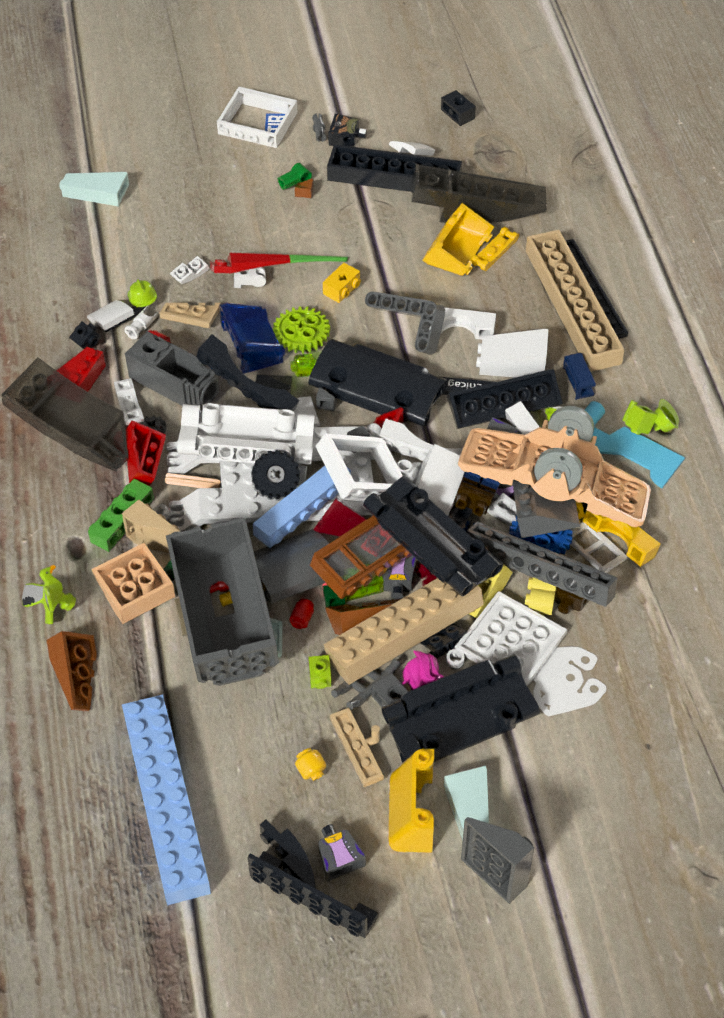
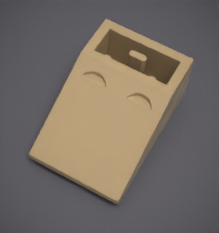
(147, 526)

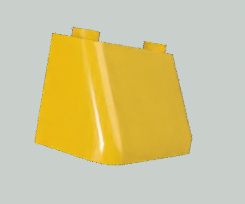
(459, 241)
(409, 826)

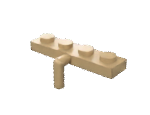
(357, 746)

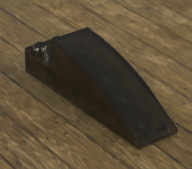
(487, 196)

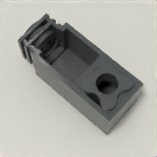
(171, 371)

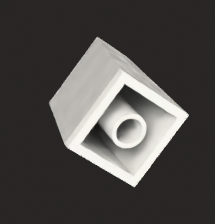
(513, 353)
(440, 477)

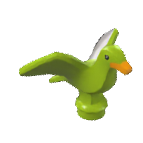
(48, 594)

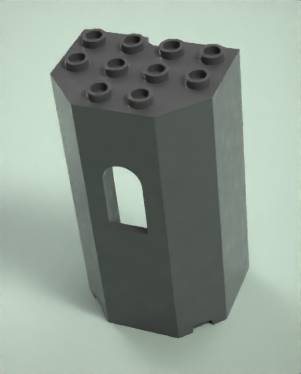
(229, 645)

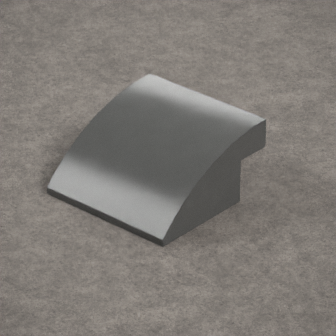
(287, 567)

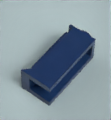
(579, 375)

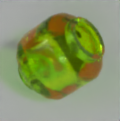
(303, 365)

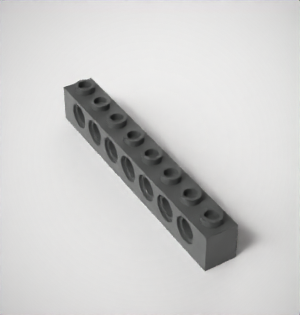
(546, 565)

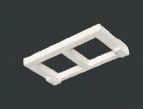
(603, 540)

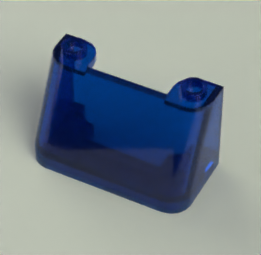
(251, 336)

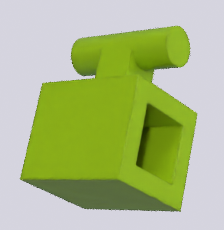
(639, 418)

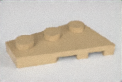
(197, 315)

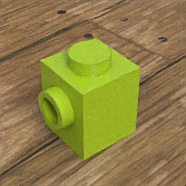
(320, 671)

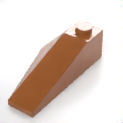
(347, 616)
(72, 661)

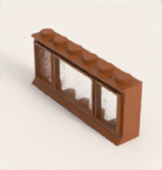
(357, 557)

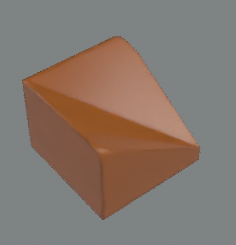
(304, 189)

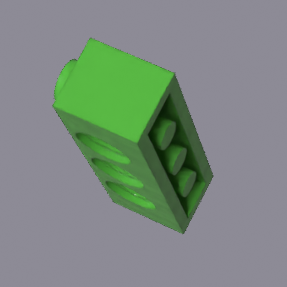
(110, 525)

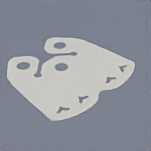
(559, 691)

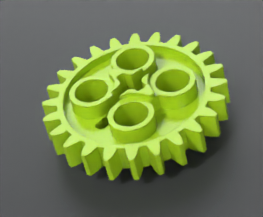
(301, 329)

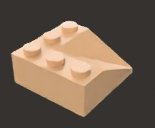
(134, 583)

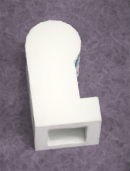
(253, 277)

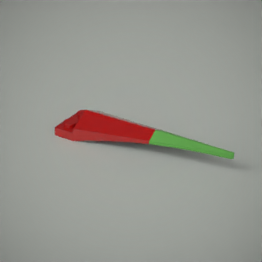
(243, 261)

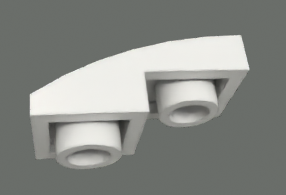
(189, 272)

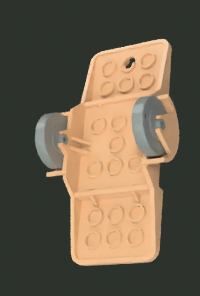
(559, 465)

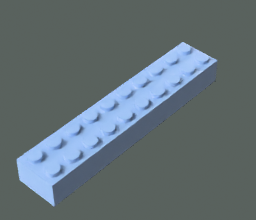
(166, 800)

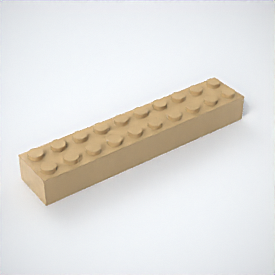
(574, 300)

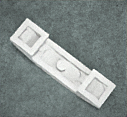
(128, 401)

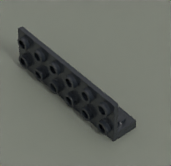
(267, 871)

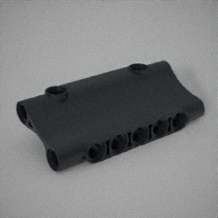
(432, 536)
(461, 709)

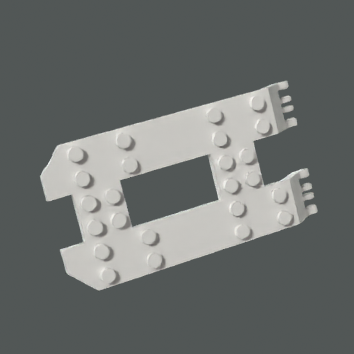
(237, 494)

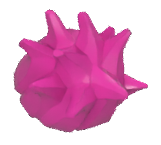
(421, 670)

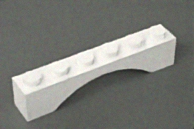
(402, 441)

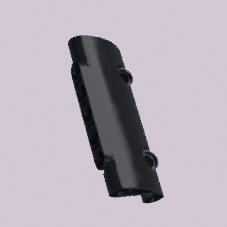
(377, 381)

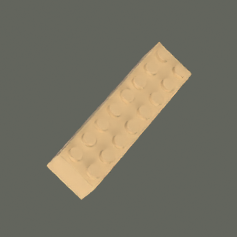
(399, 628)

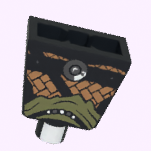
(345, 131)

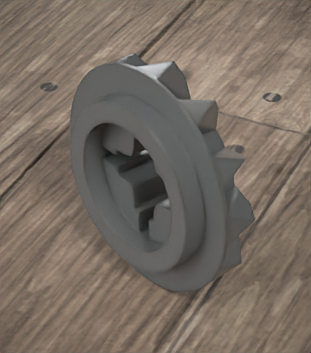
(160, 425)

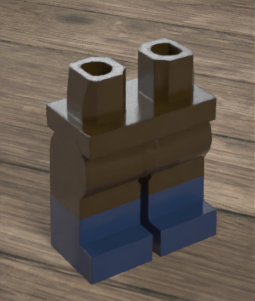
(475, 497)

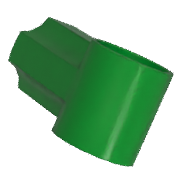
(298, 174)

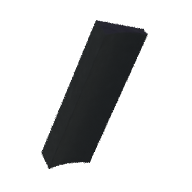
(483, 402)

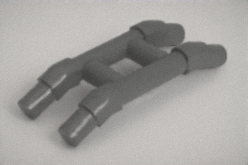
(364, 692)

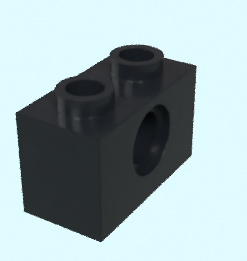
(458, 108)

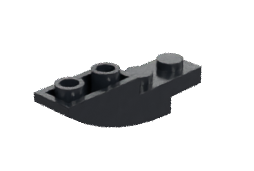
(290, 851)

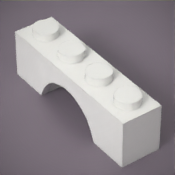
(477, 322)

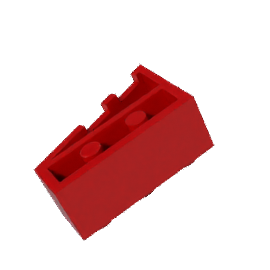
(84, 368)
(144, 452)

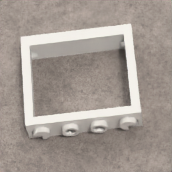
(259, 100)
(347, 488)

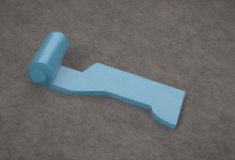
(636, 448)

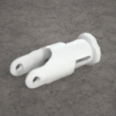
(140, 323)

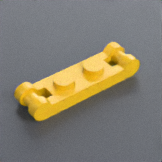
(495, 249)

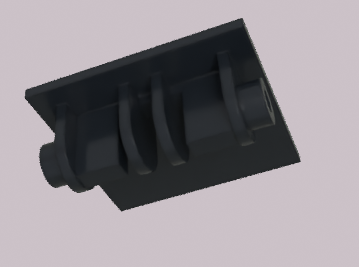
(444, 640)

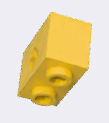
(341, 282)

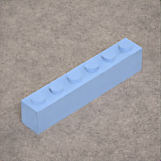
(295, 508)

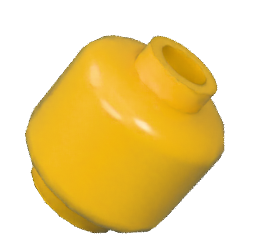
(310, 764)

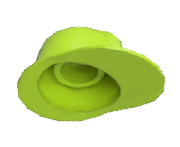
(142, 293)
(667, 417)

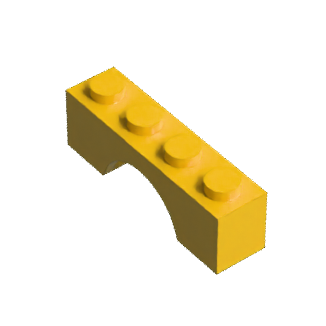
(640, 544)

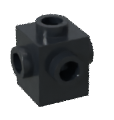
(85, 335)

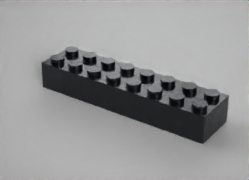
(380, 167)

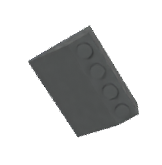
(540, 515)
(497, 857)

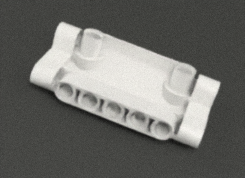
(244, 433)

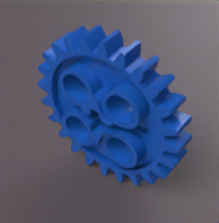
(555, 541)

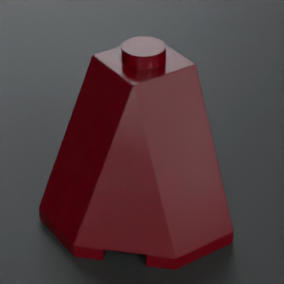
(339, 519)

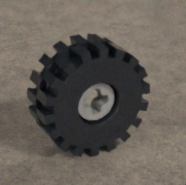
(275, 487)

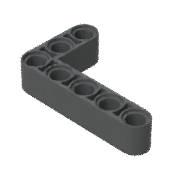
(428, 318)

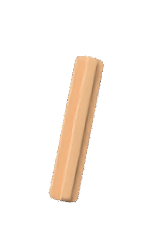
(192, 481)

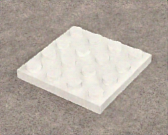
(511, 629)

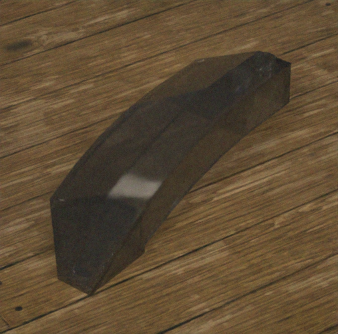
(68, 415)

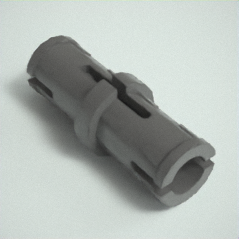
(319, 127)

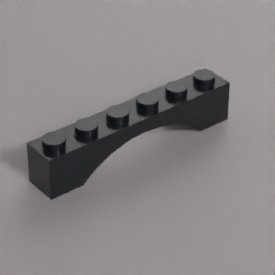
(216, 356)

